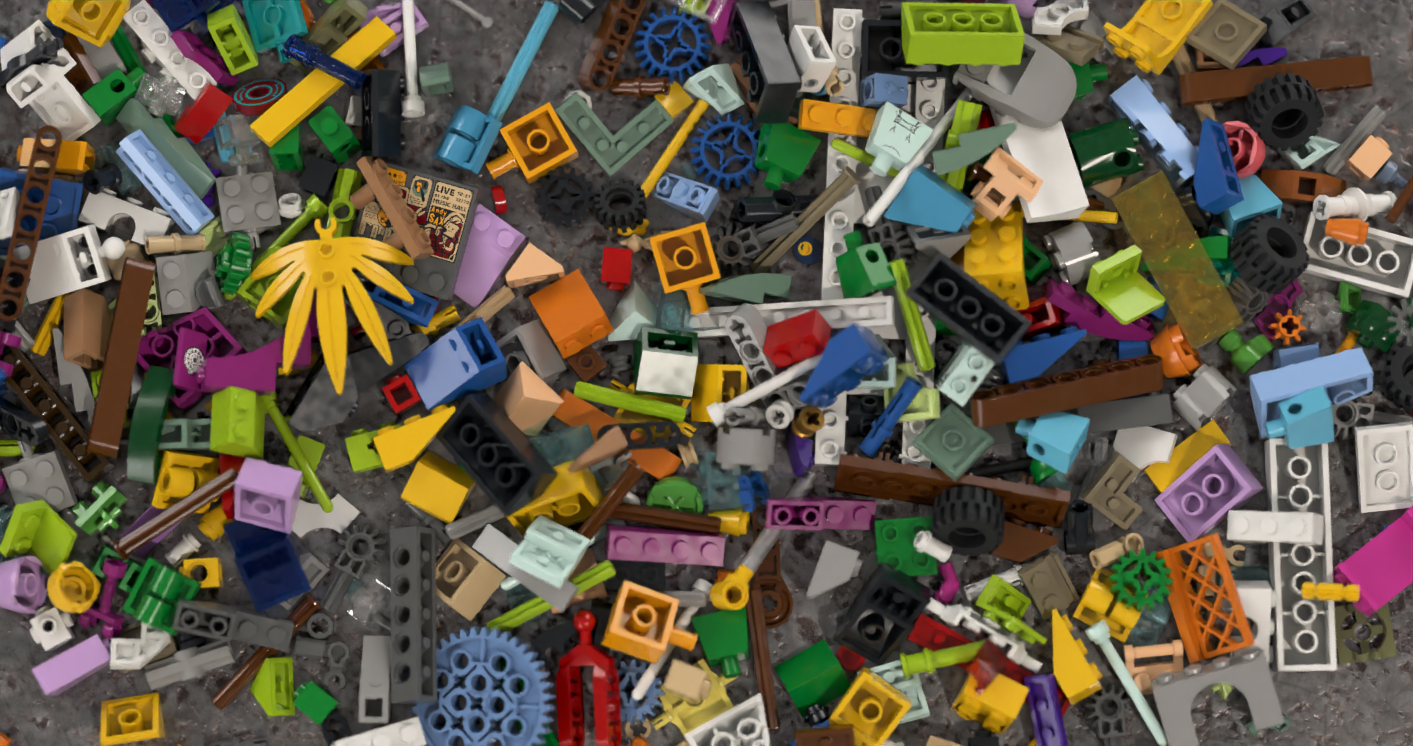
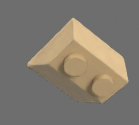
(465, 579)

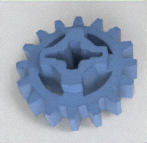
(634, 707)

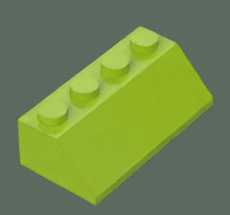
(961, 33)

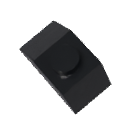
(1285, 21)

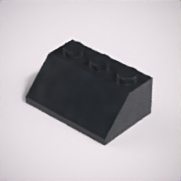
(382, 113)

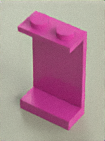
(1380, 566)

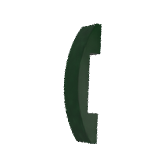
(148, 424)

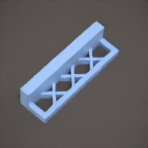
(164, 183)

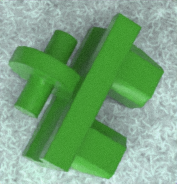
(102, 511)

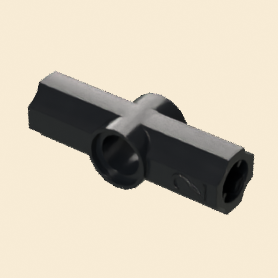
(772, 208)

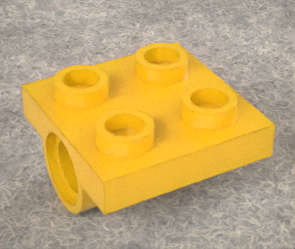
(182, 475)
(1100, 604)

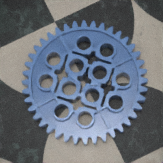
(484, 654)

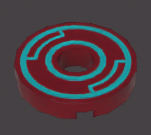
(258, 96)

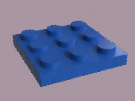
(61, 209)

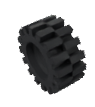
(620, 218)

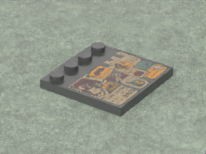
(443, 212)

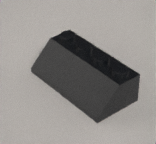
(968, 309)
(496, 454)

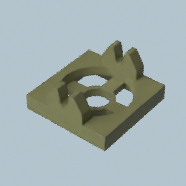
(1385, 650)

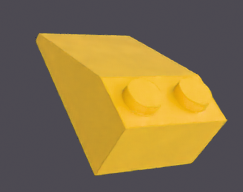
(565, 501)

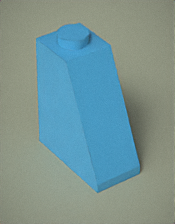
(932, 203)

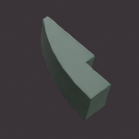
(436, 79)
(972, 147)
(749, 288)
(186, 435)

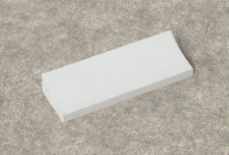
(1043, 153)

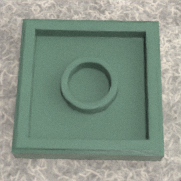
(953, 442)

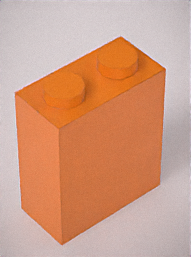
(571, 313)

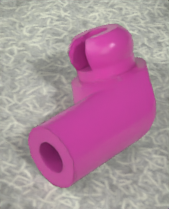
(950, 585)

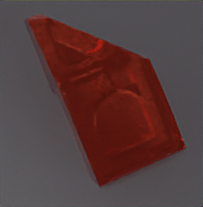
(986, 665)

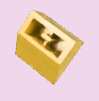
(716, 384)
(994, 707)

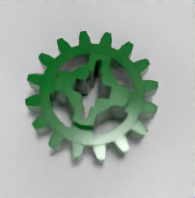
(233, 263)
(1151, 579)

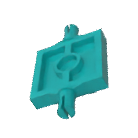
(273, 23)

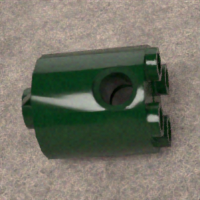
(1105, 152)

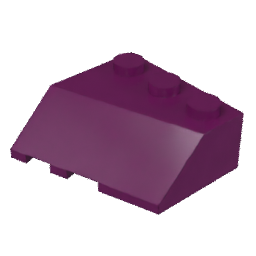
(160, 348)

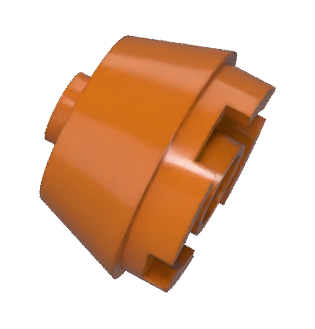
(1176, 352)

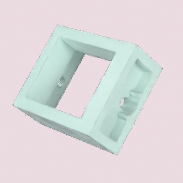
(956, 374)

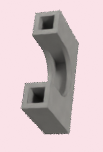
(1246, 672)

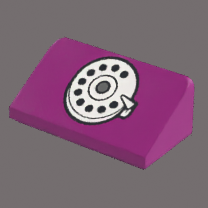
(190, 354)

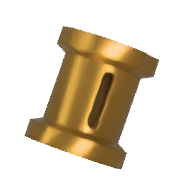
(813, 416)

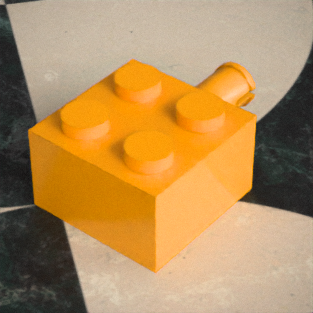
(534, 145)
(686, 262)
(644, 623)

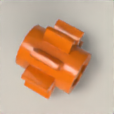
(1292, 322)

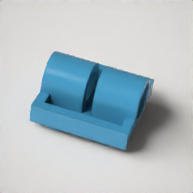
(467, 139)

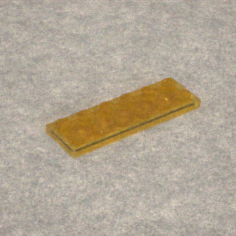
(1178, 260)

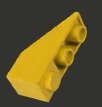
(406, 443)
(1070, 666)

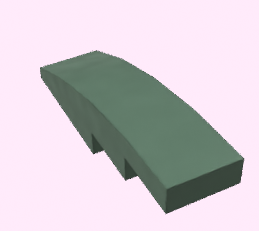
(175, 150)

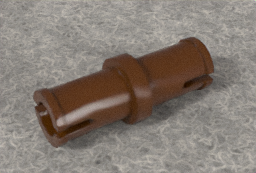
(640, 86)

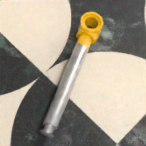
(739, 579)

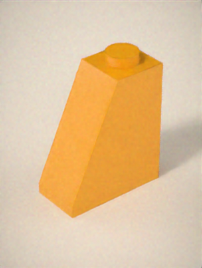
(73, 159)

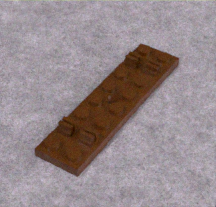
(922, 485)

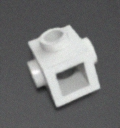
(61, 632)

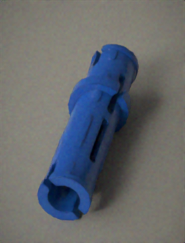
(884, 425)

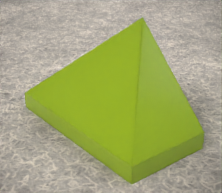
(275, 686)

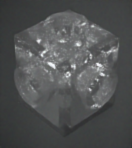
(160, 94)
(1313, 319)

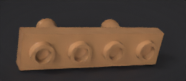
(389, 195)

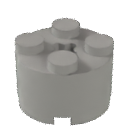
(1071, 252)
(1203, 397)
(746, 447)

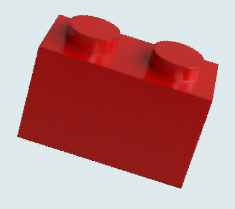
(797, 339)

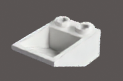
(65, 264)

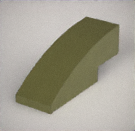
(333, 28)

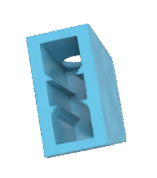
(1257, 201)
(1303, 420)
(1055, 438)

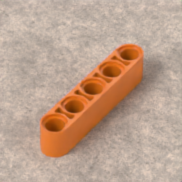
(576, 411)

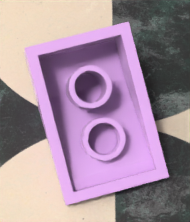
(487, 256)
(1208, 492)

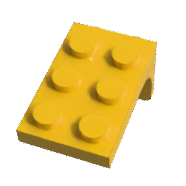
(1156, 32)
(997, 257)

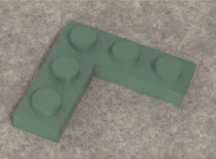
(616, 149)

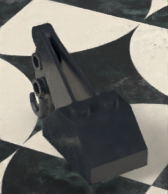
(317, 400)

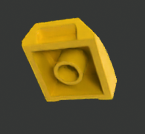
(88, 19)
(872, 708)

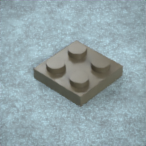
(1226, 33)

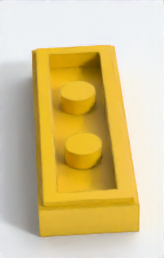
(1185, 455)

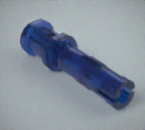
(313, 57)

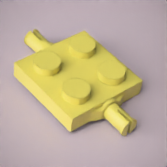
(689, 714)

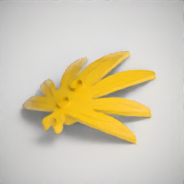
(328, 268)

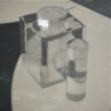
(236, 134)

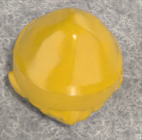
(73, 587)

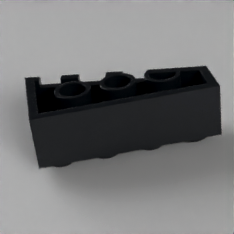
(765, 61)

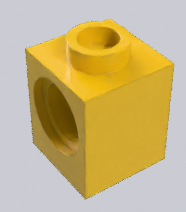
(214, 568)

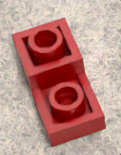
(203, 114)

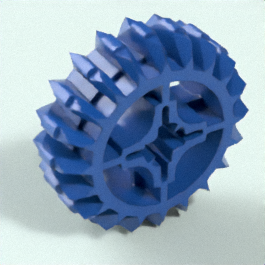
(684, 51)
(716, 146)

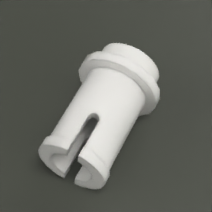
(926, 542)
(183, 549)

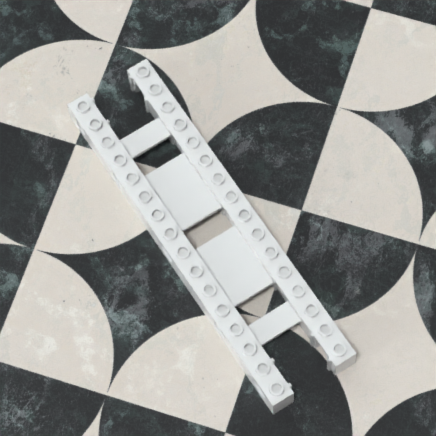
(927, 106)

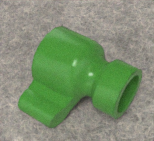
(1245, 354)

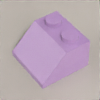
(267, 495)

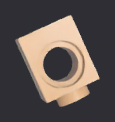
(1369, 158)

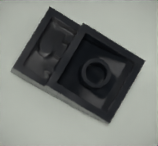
(882, 614)

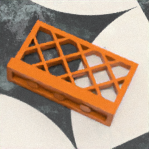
(1187, 604)

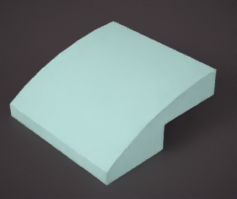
(549, 551)
(911, 687)

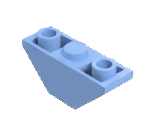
(687, 196)

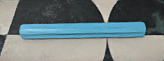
(523, 60)

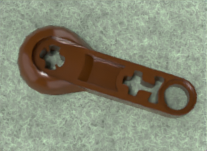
(770, 581)

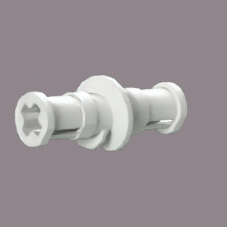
(1353, 205)

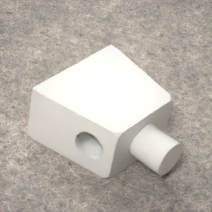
(811, 57)

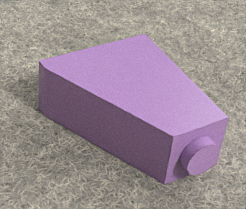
(73, 665)

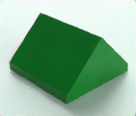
(813, 677)

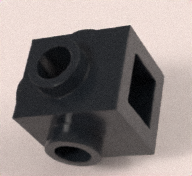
(862, 412)

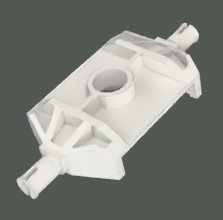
(997, 635)

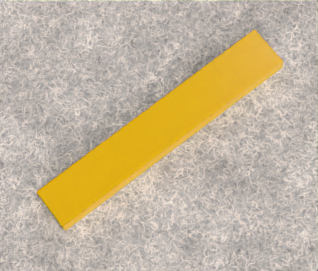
(319, 86)

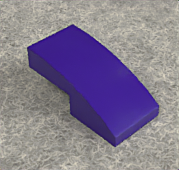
(1263, 57)

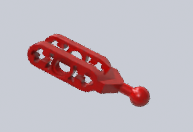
(605, 690)

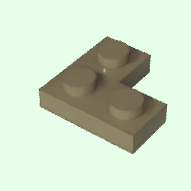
(1107, 491)

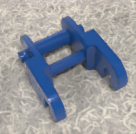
(752, 484)

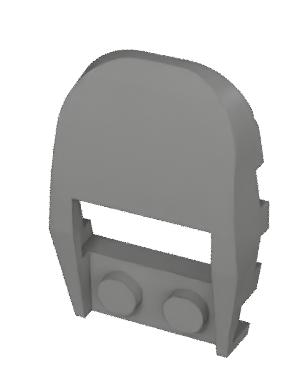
(1039, 96)

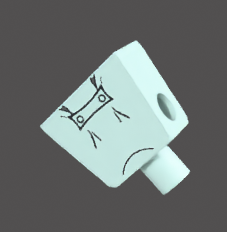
(894, 139)

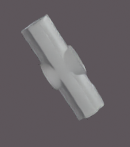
(189, 664)

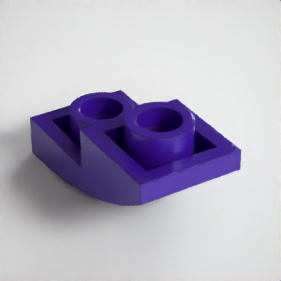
(799, 451)

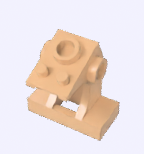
(1007, 181)

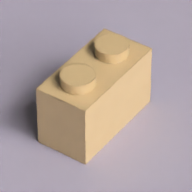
(688, 682)

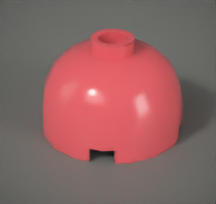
(1246, 148)

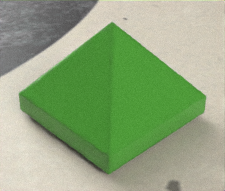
(1349, 297)

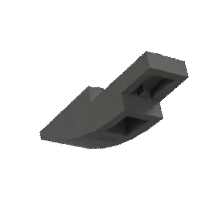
(233, 622)

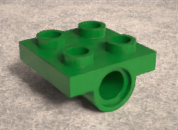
(895, 545)
(157, 595)

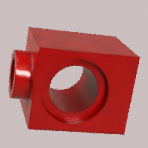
(616, 268)

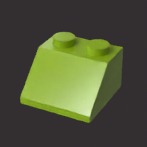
(238, 423)

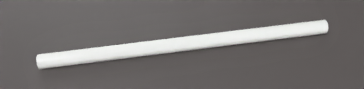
(900, 180)

